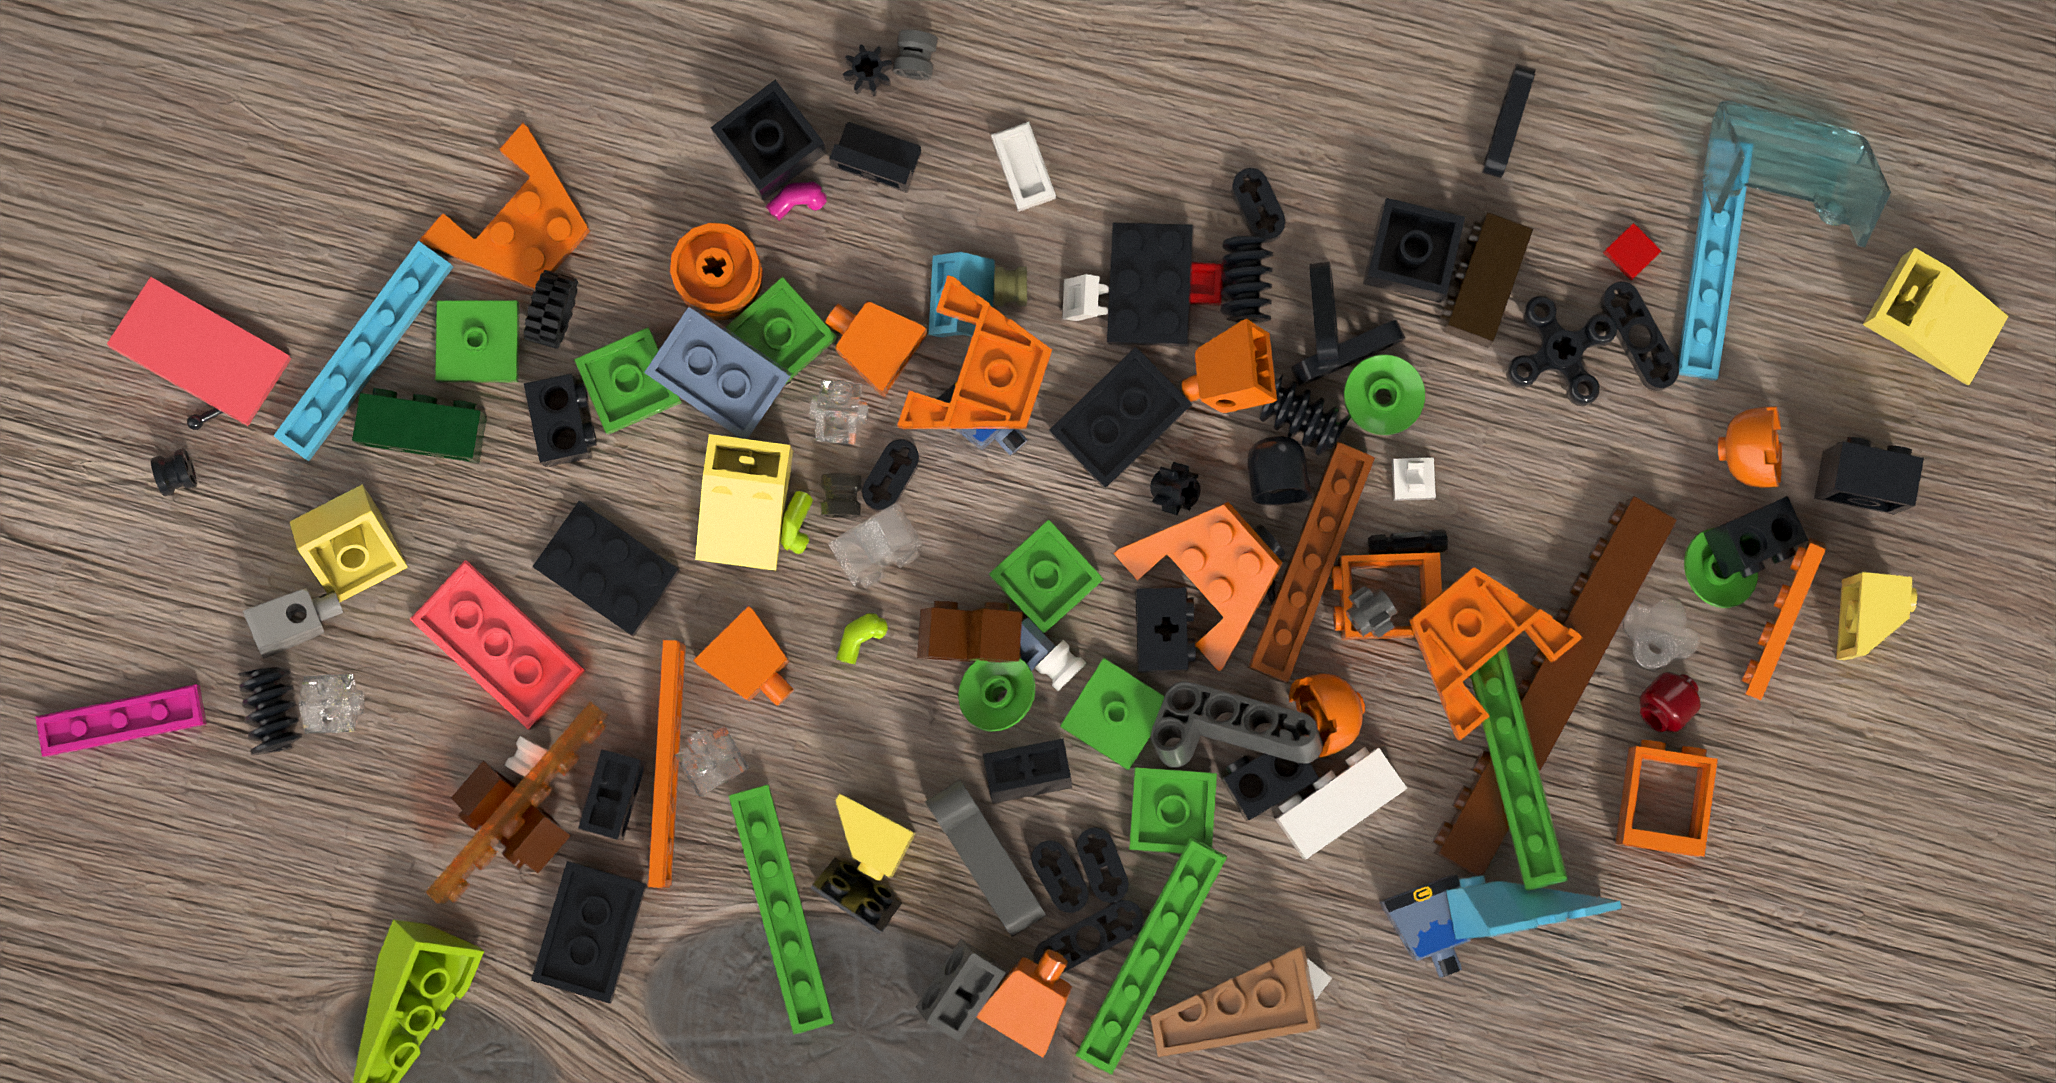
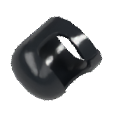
(1278, 465)

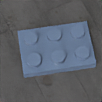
(718, 372)

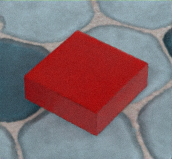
(1632, 251)
(1206, 283)

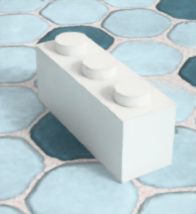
(1339, 801)

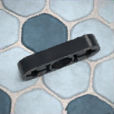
(1508, 120)
(1324, 313)
(1350, 352)
(1663, 357)
(1111, 914)

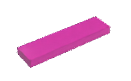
(120, 720)

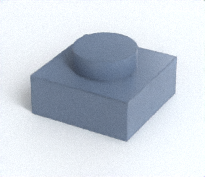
(1033, 644)

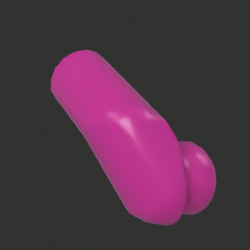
(796, 194)

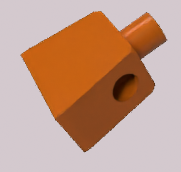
(876, 342)
(1234, 370)
(747, 659)
(1029, 1002)

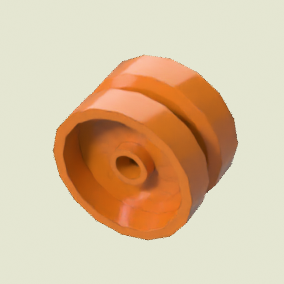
(714, 247)

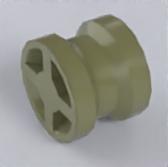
(1010, 286)

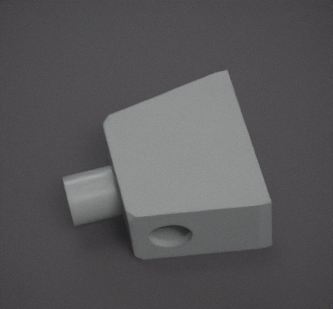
(272, 624)

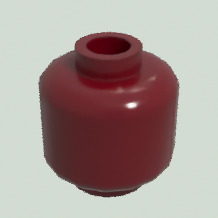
(1669, 702)

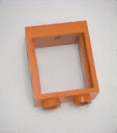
(1430, 587)
(1692, 757)

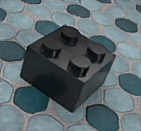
(769, 140)
(1413, 250)
(1869, 476)

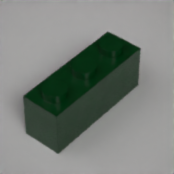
(420, 426)

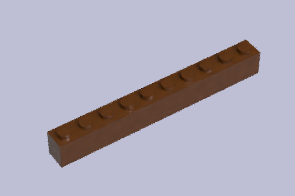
(1556, 686)

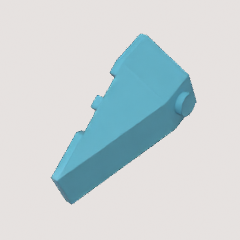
(1507, 907)

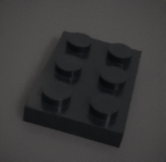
(1150, 284)
(1120, 418)
(606, 568)
(589, 932)

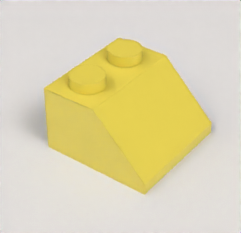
(347, 544)
(1872, 610)
(873, 838)

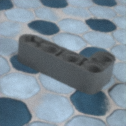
(1237, 730)
(985, 858)

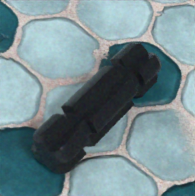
(1408, 542)

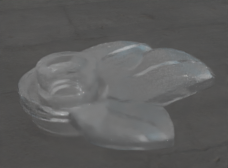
(1662, 627)

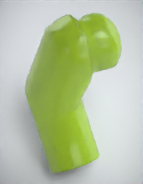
(792, 521)
(858, 632)

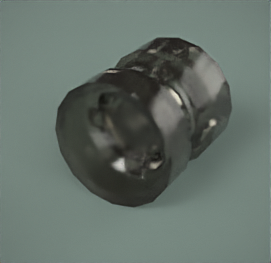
(841, 504)

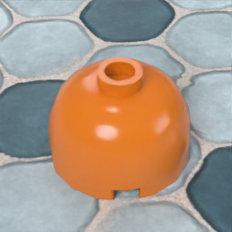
(1753, 447)
(1333, 707)

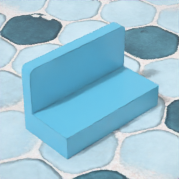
(973, 273)

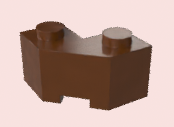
(967, 635)
(537, 837)

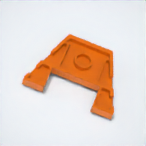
(530, 231)
(997, 375)
(1222, 561)
(1471, 626)

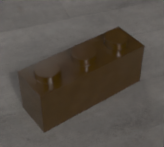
(1485, 279)

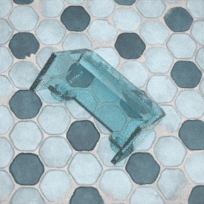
(1795, 160)

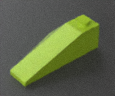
(411, 990)

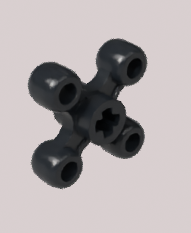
(1575, 343)

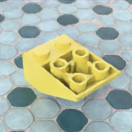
(1936, 316)
(743, 502)

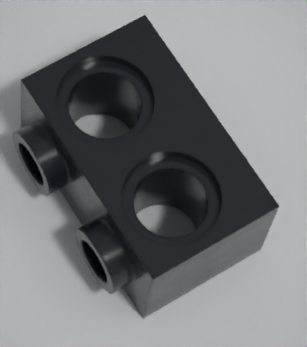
(550, 423)
(1757, 539)
(1273, 786)
(612, 795)

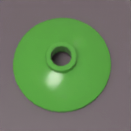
(1397, 379)
(1714, 589)
(981, 689)

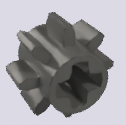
(1371, 612)

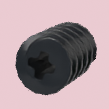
(1245, 279)
(1304, 417)
(269, 710)

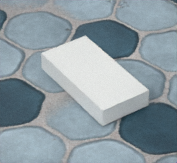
(1023, 166)

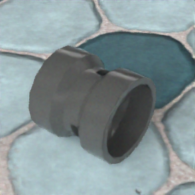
(915, 54)

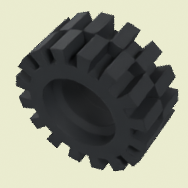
(550, 309)

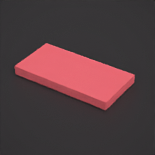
(199, 351)
(497, 644)

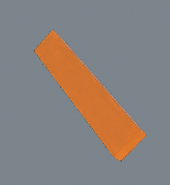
(666, 764)

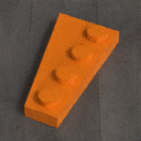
(1789, 602)

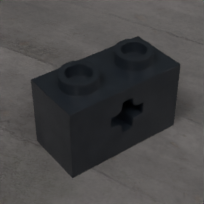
(1152, 652)

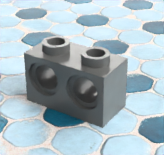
(960, 990)

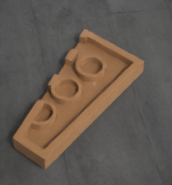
(1251, 1007)

